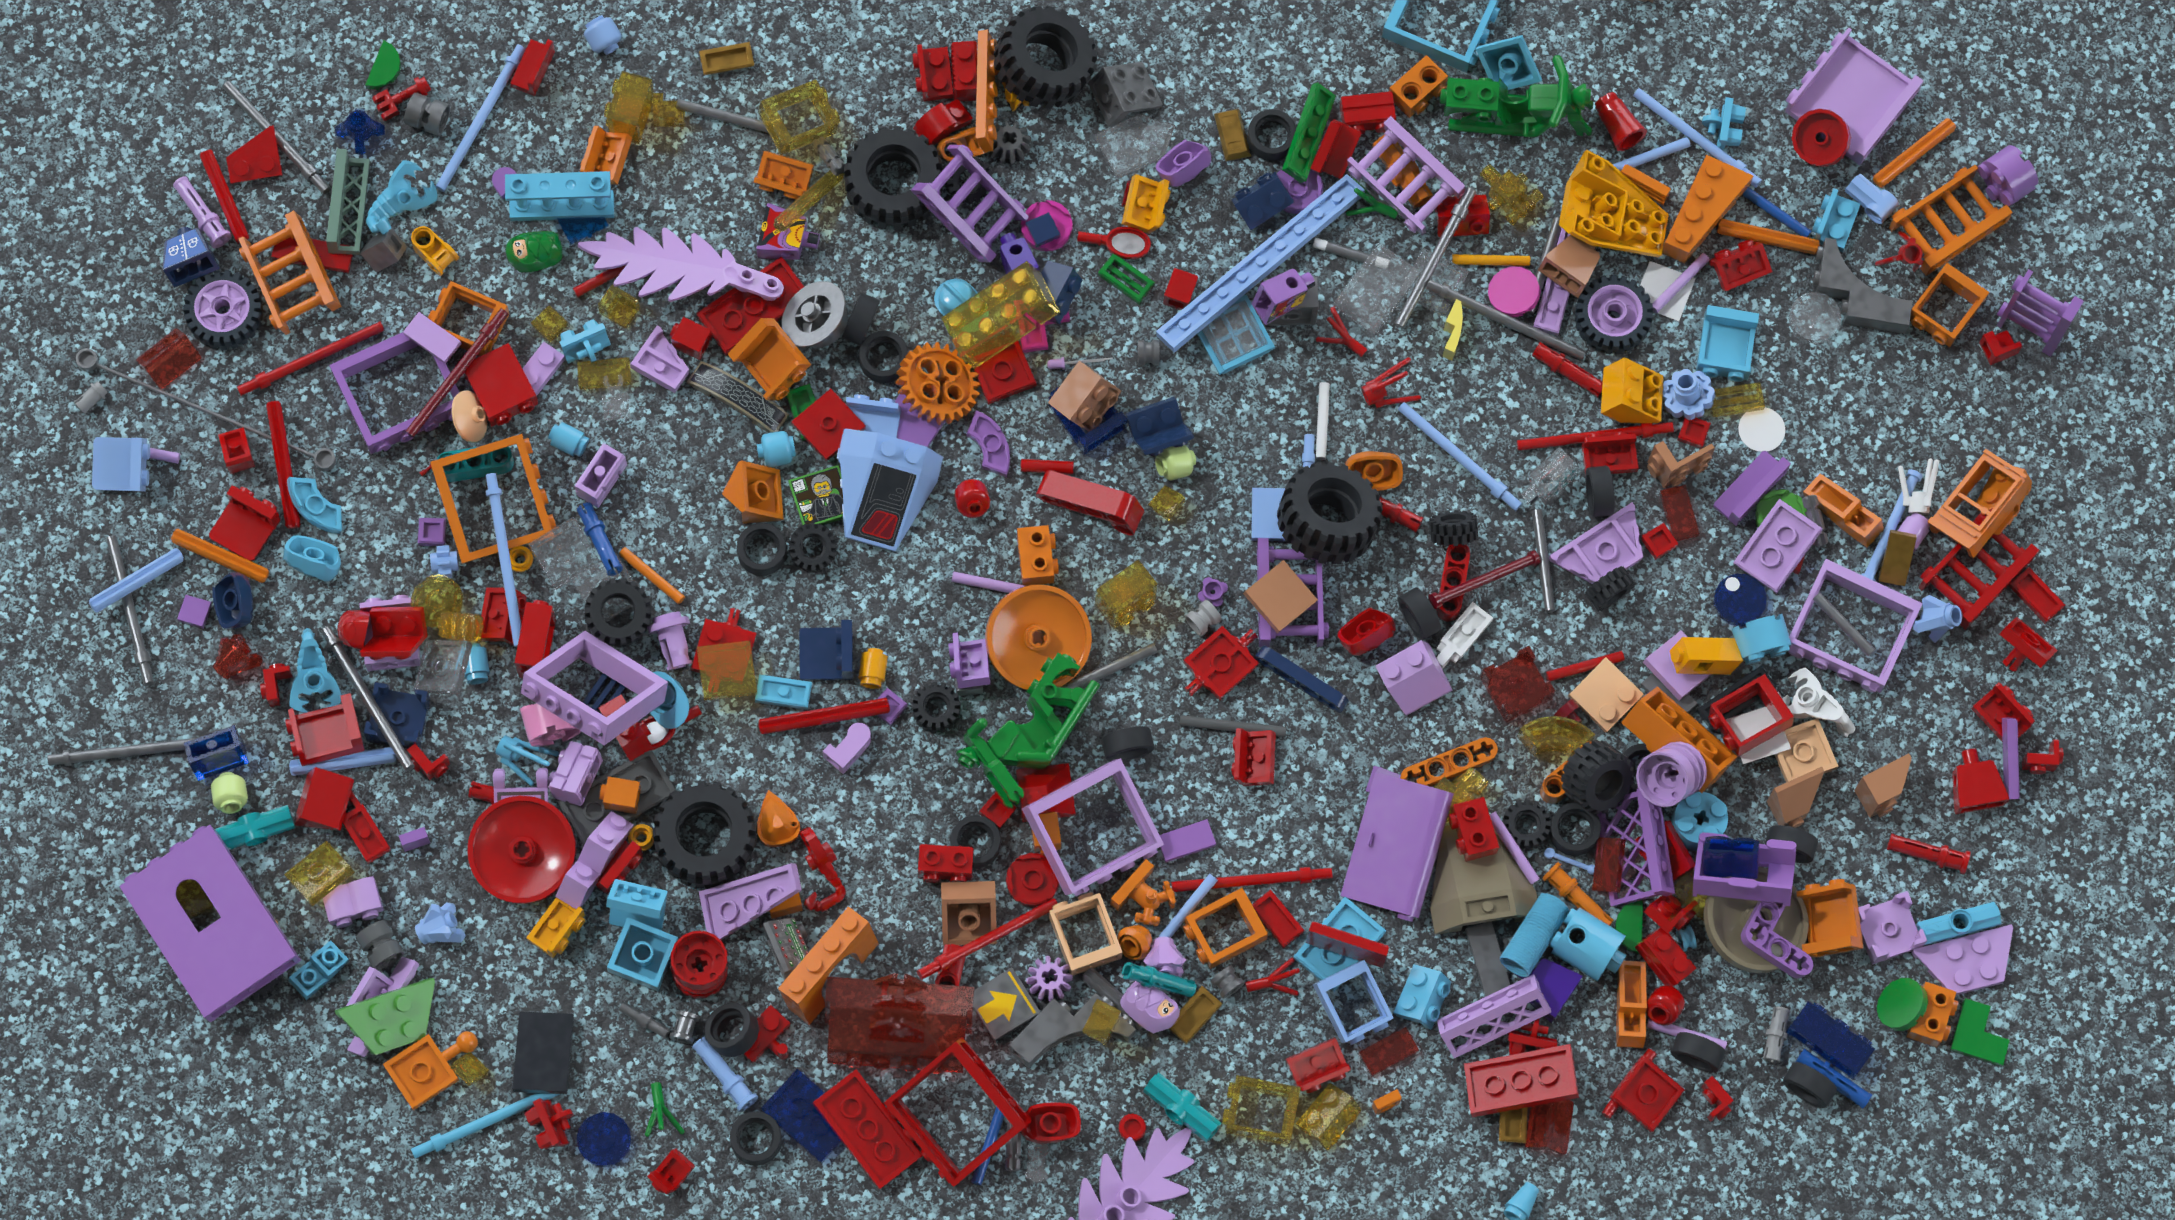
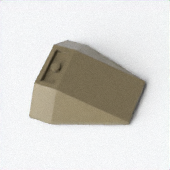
(1477, 889)

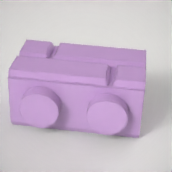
(600, 475)
(574, 773)

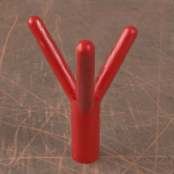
(1349, 341)
(1267, 982)

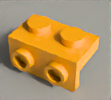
(1146, 203)
(555, 927)

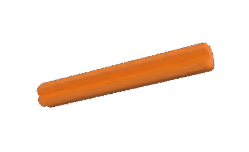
(1914, 152)
(1768, 236)
(220, 555)

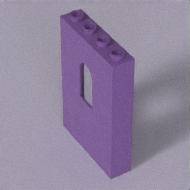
(231, 954)

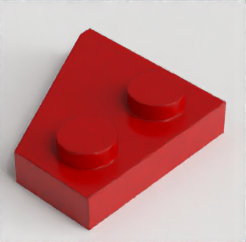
(256, 158)

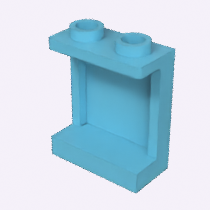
(1727, 343)

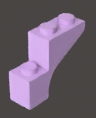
(593, 860)

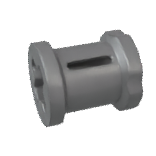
(684, 1027)

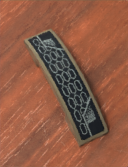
(739, 396)

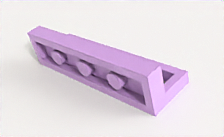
(1491, 1008)

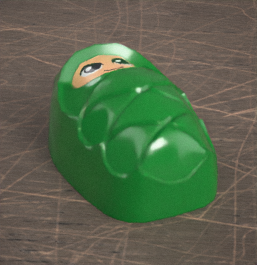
(534, 251)

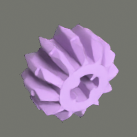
(1045, 970)

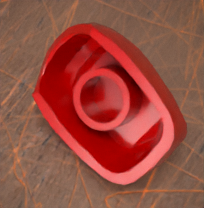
(353, 628)
(1366, 631)
(1052, 1123)

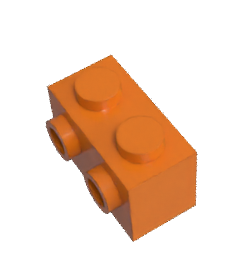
(1036, 555)
(1933, 1026)

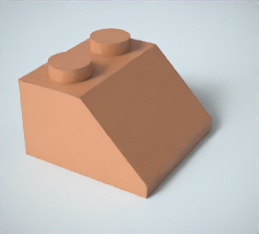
(1882, 787)
(967, 911)

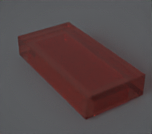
(1679, 513)
(1608, 865)
(1388, 1051)

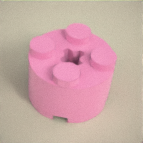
(544, 726)

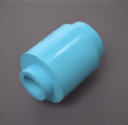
(568, 439)
(478, 665)

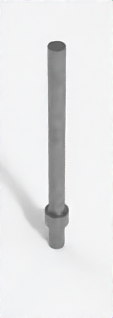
(308, 171)
(1458, 213)
(142, 657)

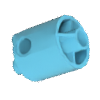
(1596, 951)

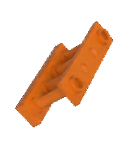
(1953, 244)
(314, 274)

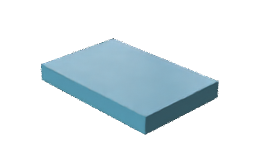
(1346, 918)

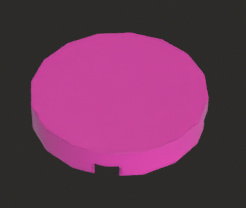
(1060, 217)
(1514, 291)

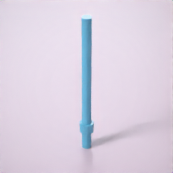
(439, 1142)

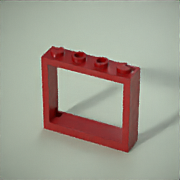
(991, 1086)

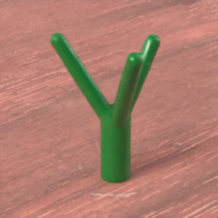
(1376, 205)
(659, 1109)

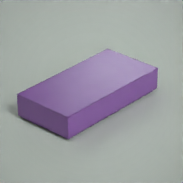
(1187, 841)

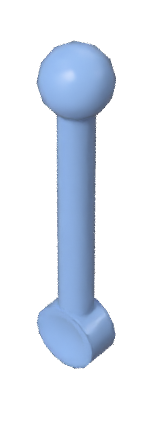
(1549, 853)

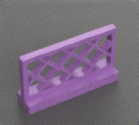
(1655, 848)

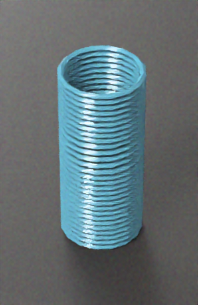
(1531, 941)

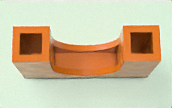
(804, 985)

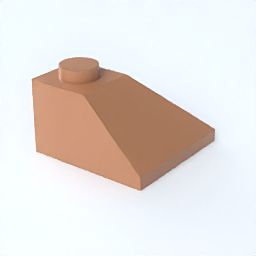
(1794, 798)

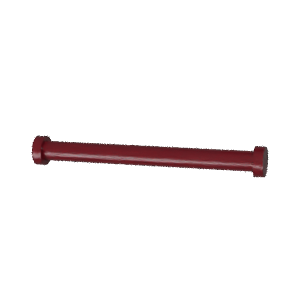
(1531, 559)

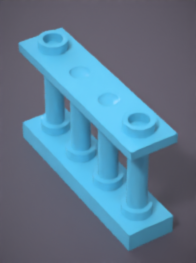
(559, 195)

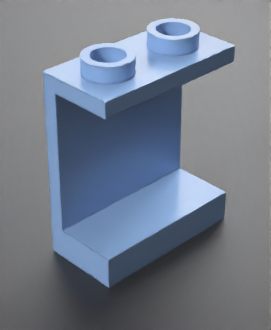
(878, 416)

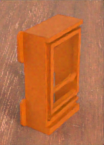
(1964, 530)

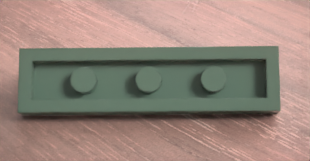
(338, 201)

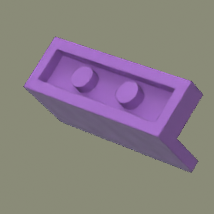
(1751, 487)

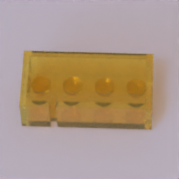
(996, 314)

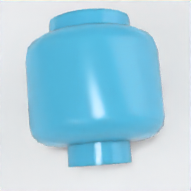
(776, 448)

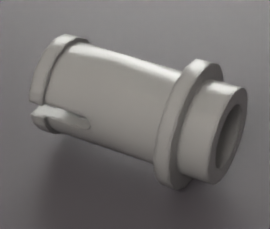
(91, 397)

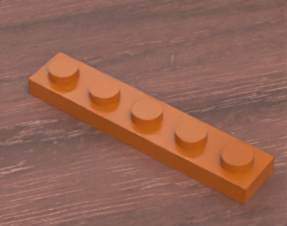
(986, 91)

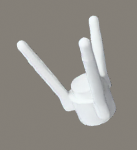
(1920, 501)

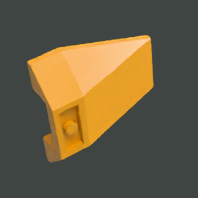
(1611, 210)

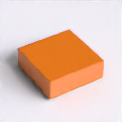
(1386, 1102)

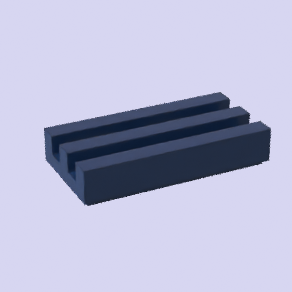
(597, 687)

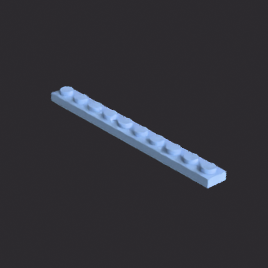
(1259, 263)

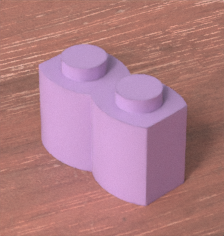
(353, 901)

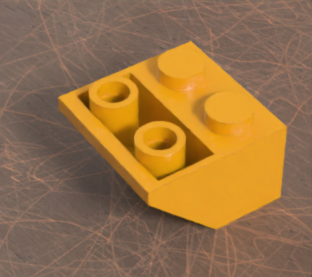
(1631, 393)

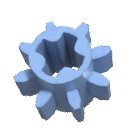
(444, 561)

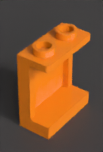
(771, 358)
(1831, 918)

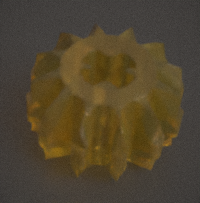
(460, 626)

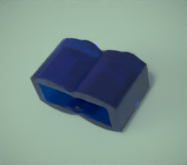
(1731, 857)

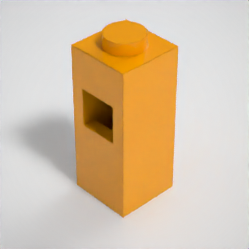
(1705, 655)

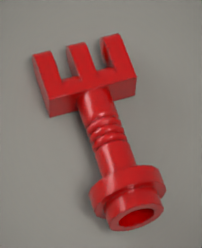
(390, 102)

